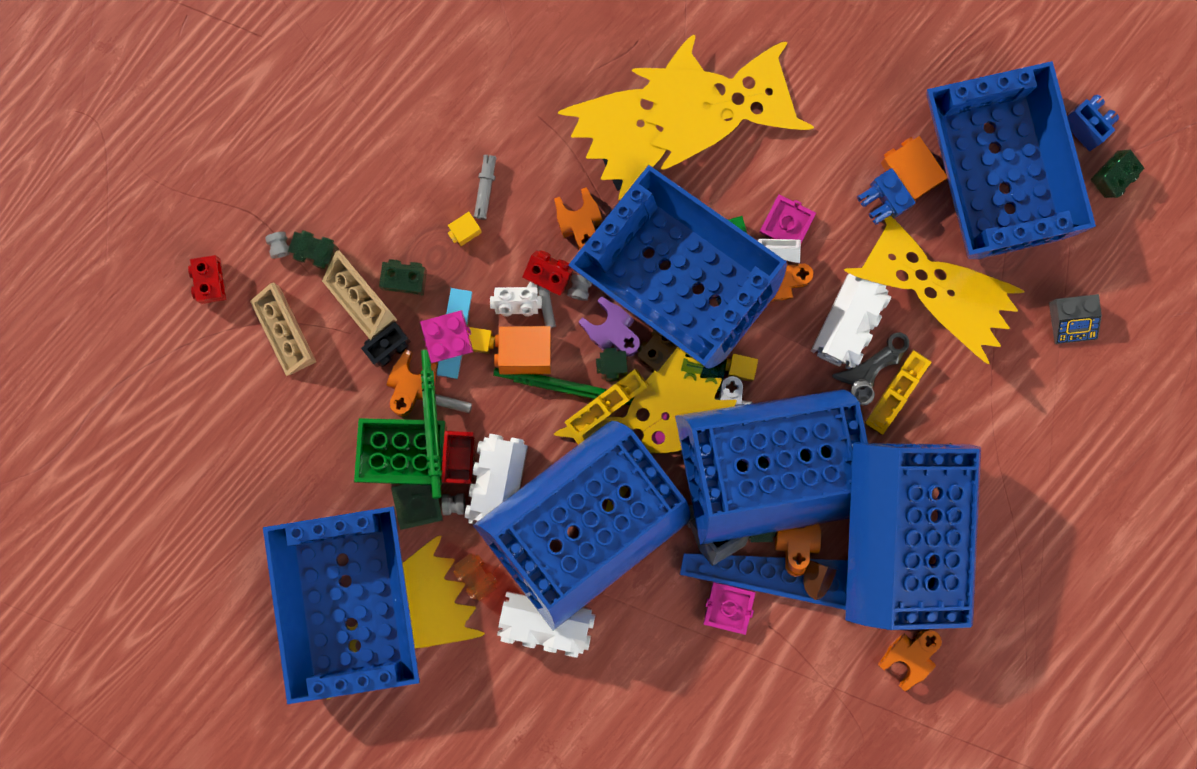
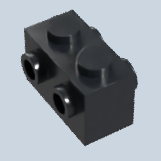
(385, 345)

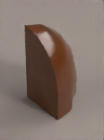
(818, 579)

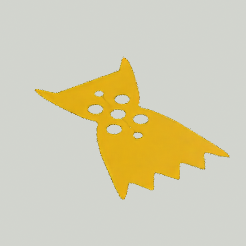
(614, 127)
(690, 127)
(965, 314)
(665, 393)
(432, 601)

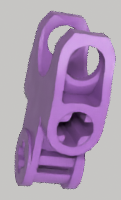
(613, 330)

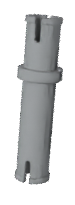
(485, 184)

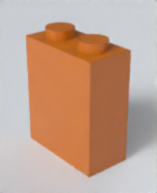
(915, 167)
(523, 350)

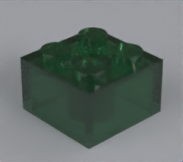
(415, 505)

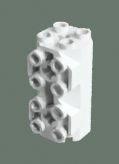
(850, 321)
(497, 474)
(525, 624)

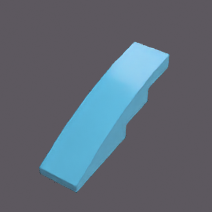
(458, 301)

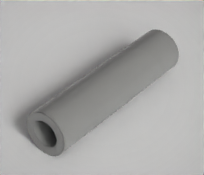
(547, 307)
(453, 403)

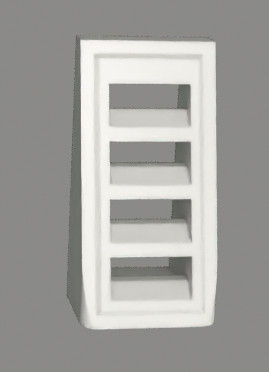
(785, 248)

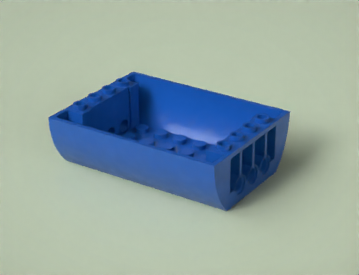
(1033, 160)
(701, 252)
(789, 490)
(573, 496)
(896, 537)
(315, 607)

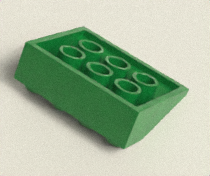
(394, 451)

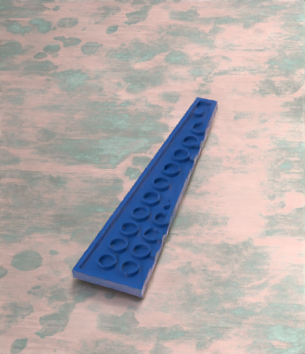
(769, 576)

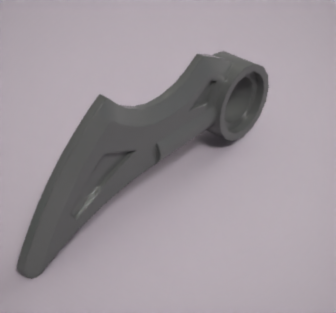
(870, 368)

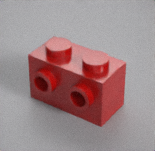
(548, 272)
(207, 279)

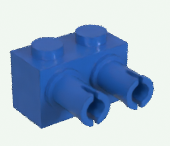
(1089, 124)
(891, 193)

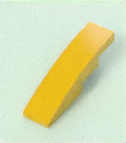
(898, 392)
(606, 403)

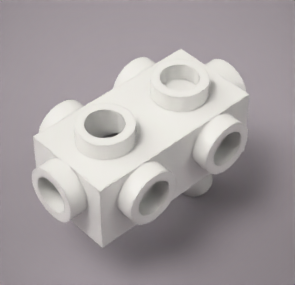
(516, 300)

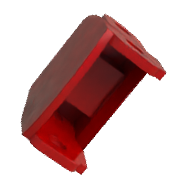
(458, 457)

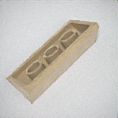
(357, 297)
(282, 329)

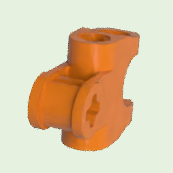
(579, 222)
(792, 281)
(406, 385)
(798, 546)
(914, 654)

